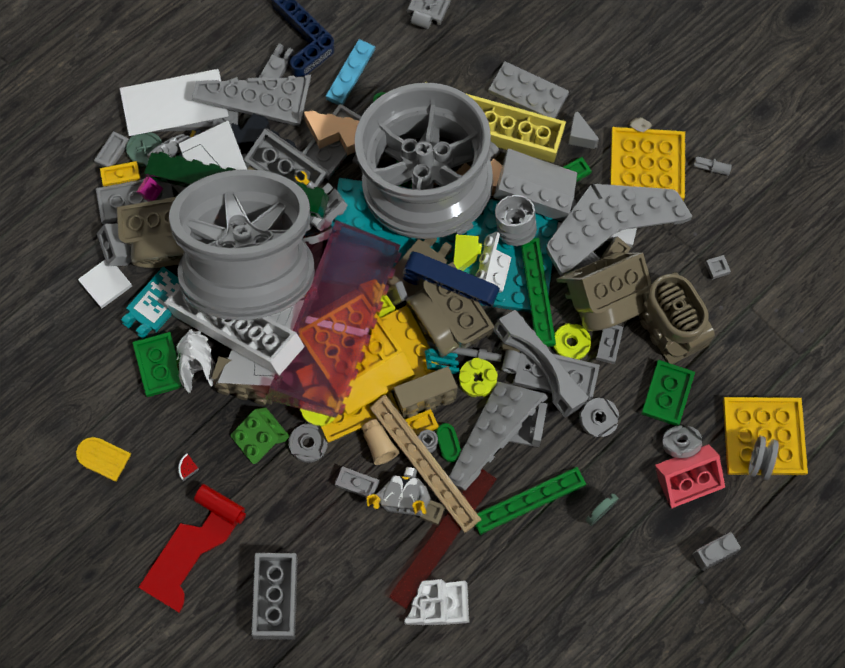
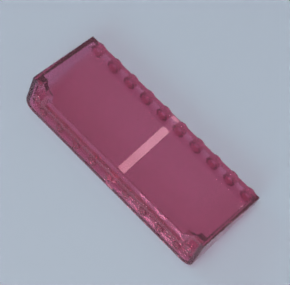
(336, 320)

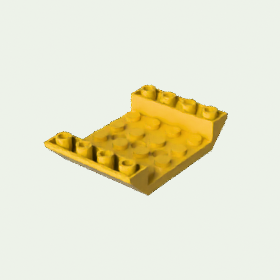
(380, 370)

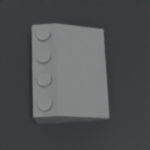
(545, 184)

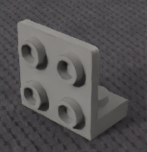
(532, 428)

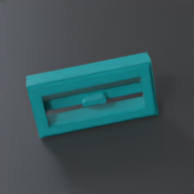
(433, 355)

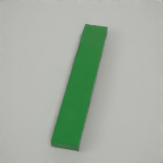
(538, 292)
(529, 500)

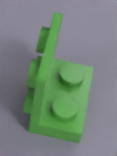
(259, 434)

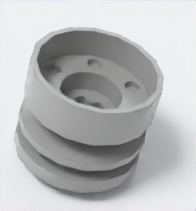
(516, 220)

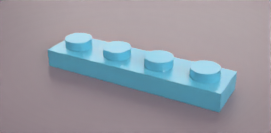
(350, 72)

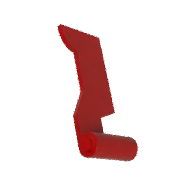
(189, 544)

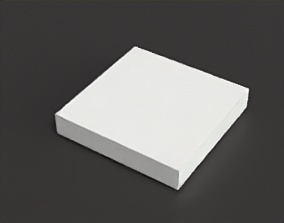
(104, 283)

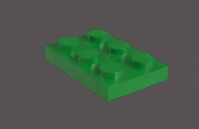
(157, 364)
(668, 393)

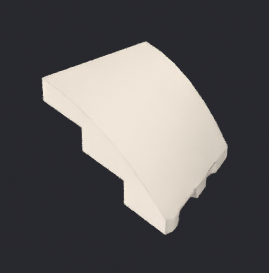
(440, 604)

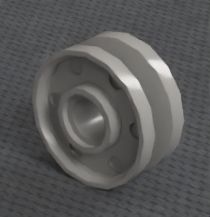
(763, 457)

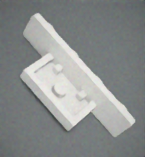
(493, 263)

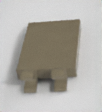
(425, 249)

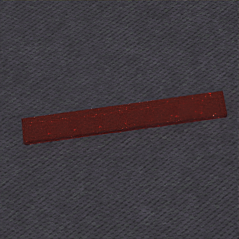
(438, 544)

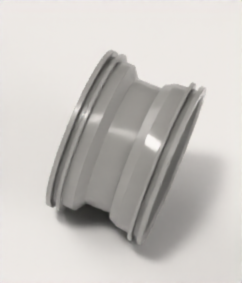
(390, 129)
(243, 244)

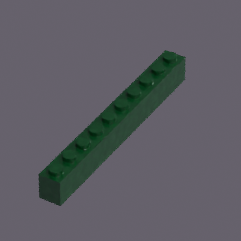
(184, 173)

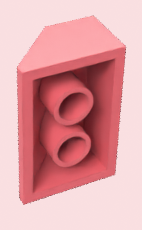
(691, 477)

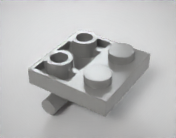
(335, 206)

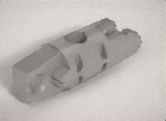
(170, 146)

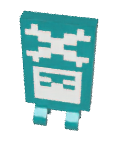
(149, 304)

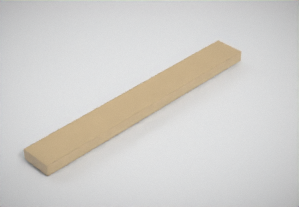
(425, 464)

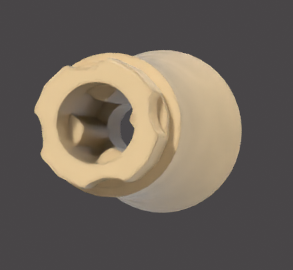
(379, 442)

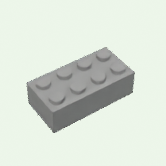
(277, 156)
(274, 596)

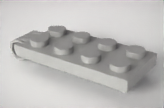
(423, 17)
(582, 372)

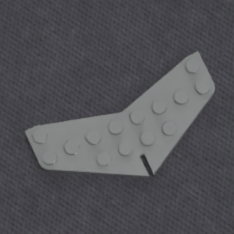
(616, 210)

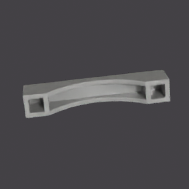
(565, 392)

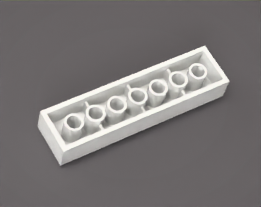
(256, 339)

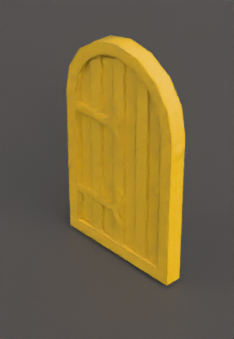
(102, 457)

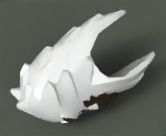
(193, 356)

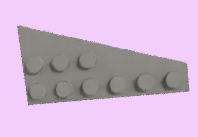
(266, 96)
(494, 429)

